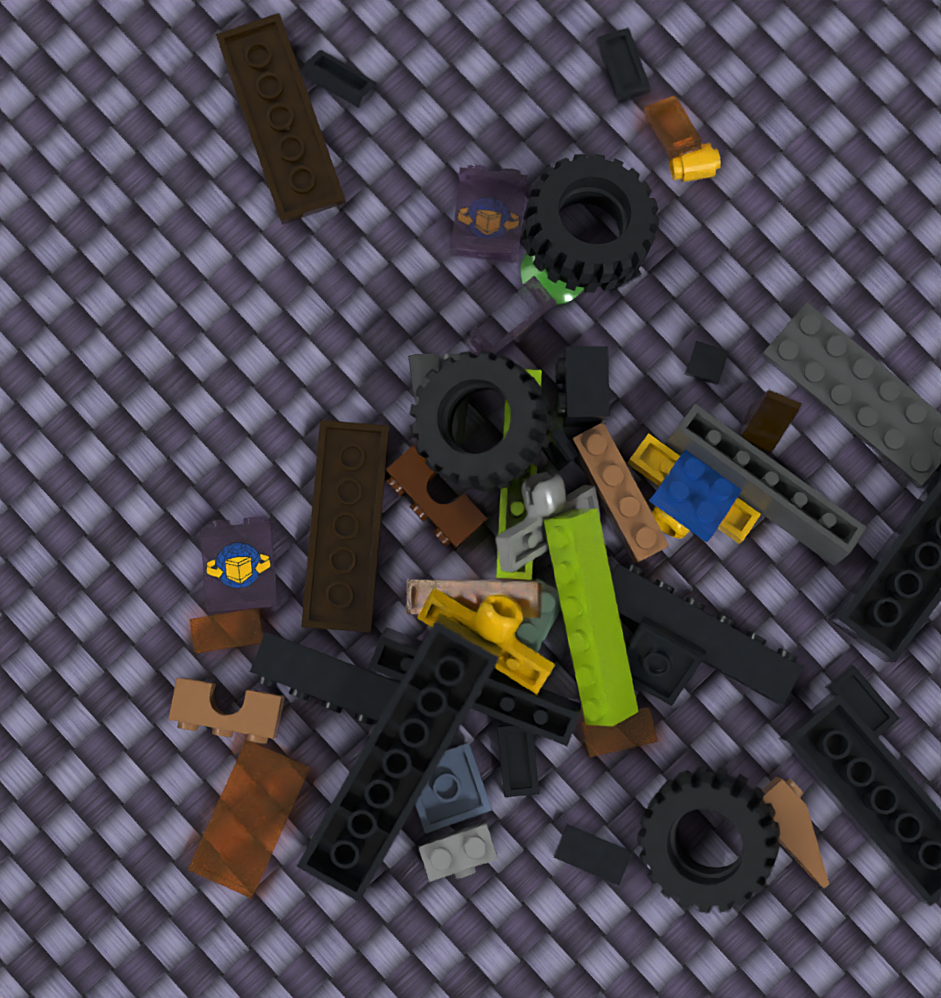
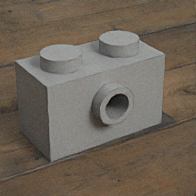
(458, 851)

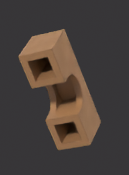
(195, 705)

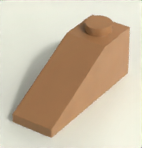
(796, 827)

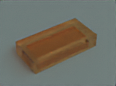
(672, 127)
(227, 630)
(627, 734)

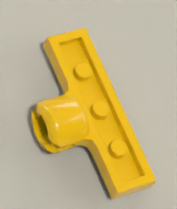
(655, 461)
(497, 623)

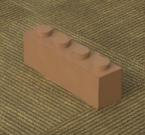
(619, 493)

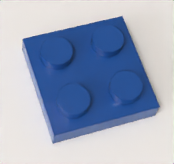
(695, 495)

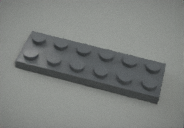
(859, 393)

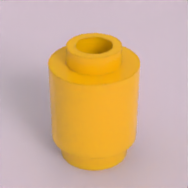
(696, 164)

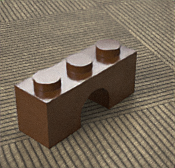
(453, 521)

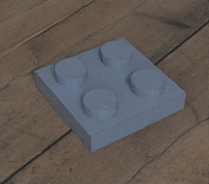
(453, 791)

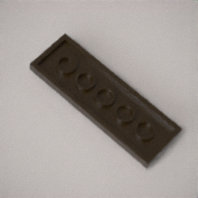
(280, 118)
(345, 526)

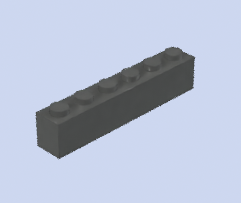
(768, 486)

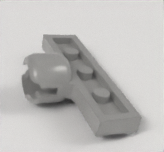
(542, 498)

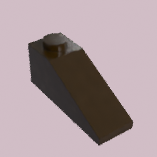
(768, 420)

